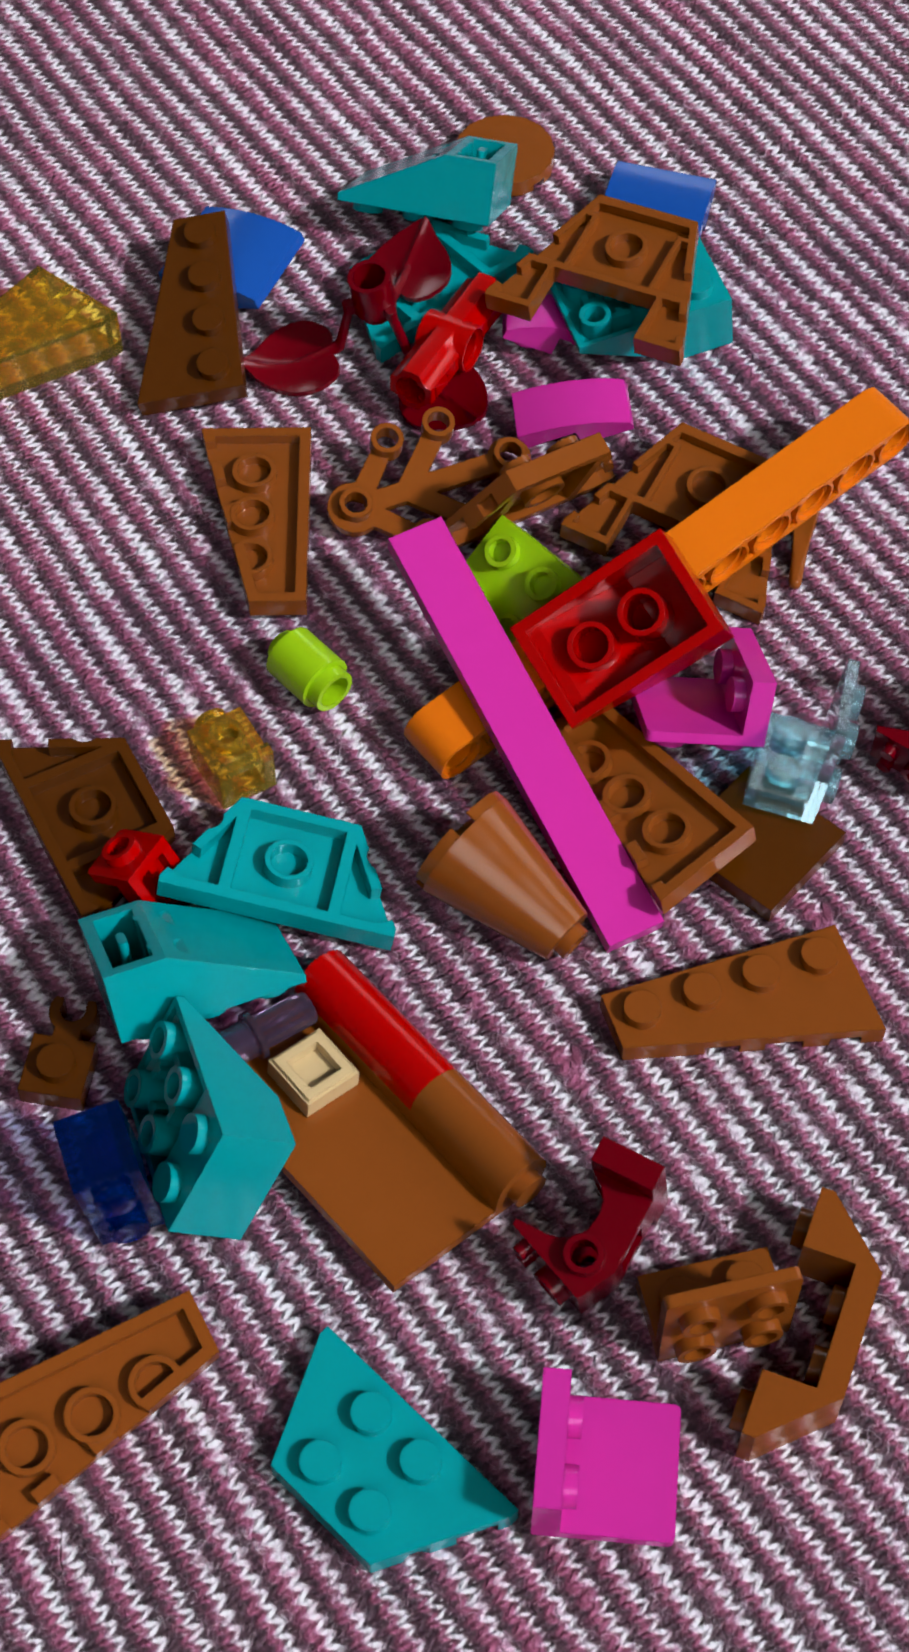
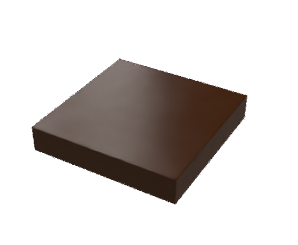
(779, 859)

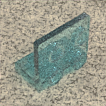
(800, 758)

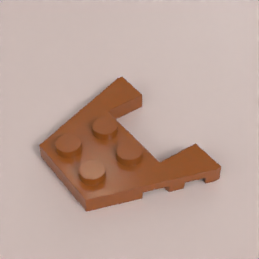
(619, 254)
(666, 488)

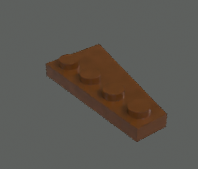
(196, 323)

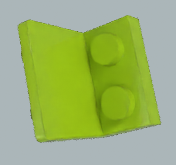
(517, 573)

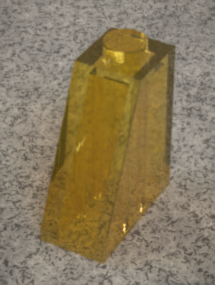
(51, 332)

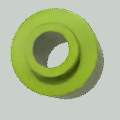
(308, 669)

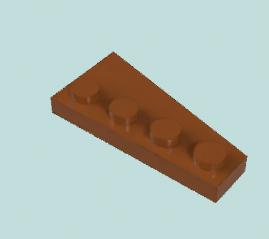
(265, 505)
(755, 998)
(90, 1398)

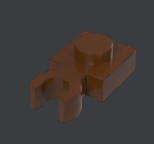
(62, 1065)

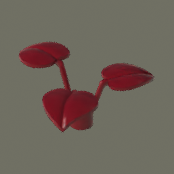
(410, 266)

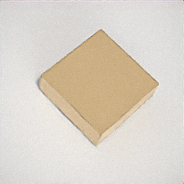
(313, 1072)

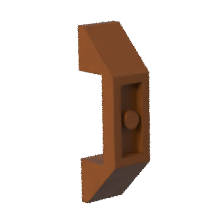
(789, 1409)

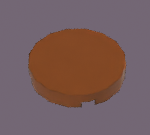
(534, 150)

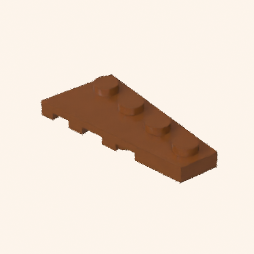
(660, 811)

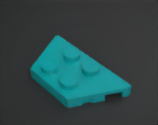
(469, 255)
(286, 872)
(377, 1465)

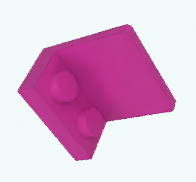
(718, 711)
(605, 1467)

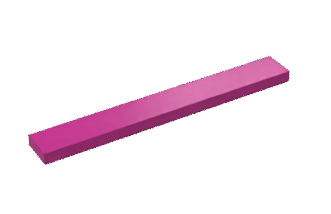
(525, 735)

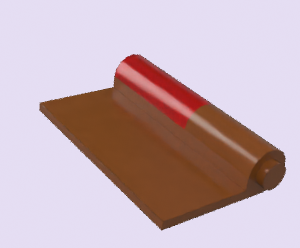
(409, 1151)

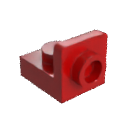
(134, 864)

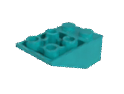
(454, 181)
(608, 325)
(164, 950)
(205, 1127)

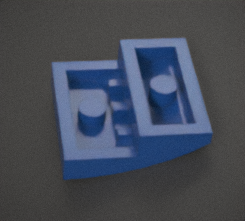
(663, 191)
(259, 252)

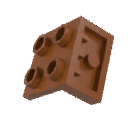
(718, 1304)

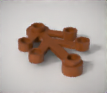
(417, 485)

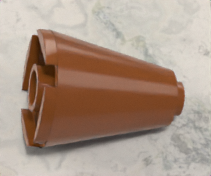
(505, 880)

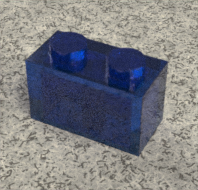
(108, 1173)

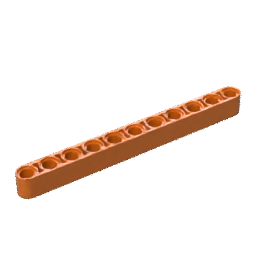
(714, 542)

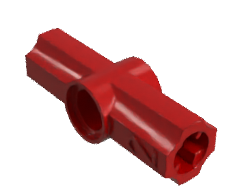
(444, 344)

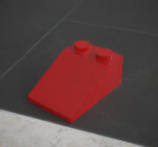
(621, 629)

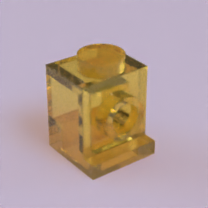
(231, 755)

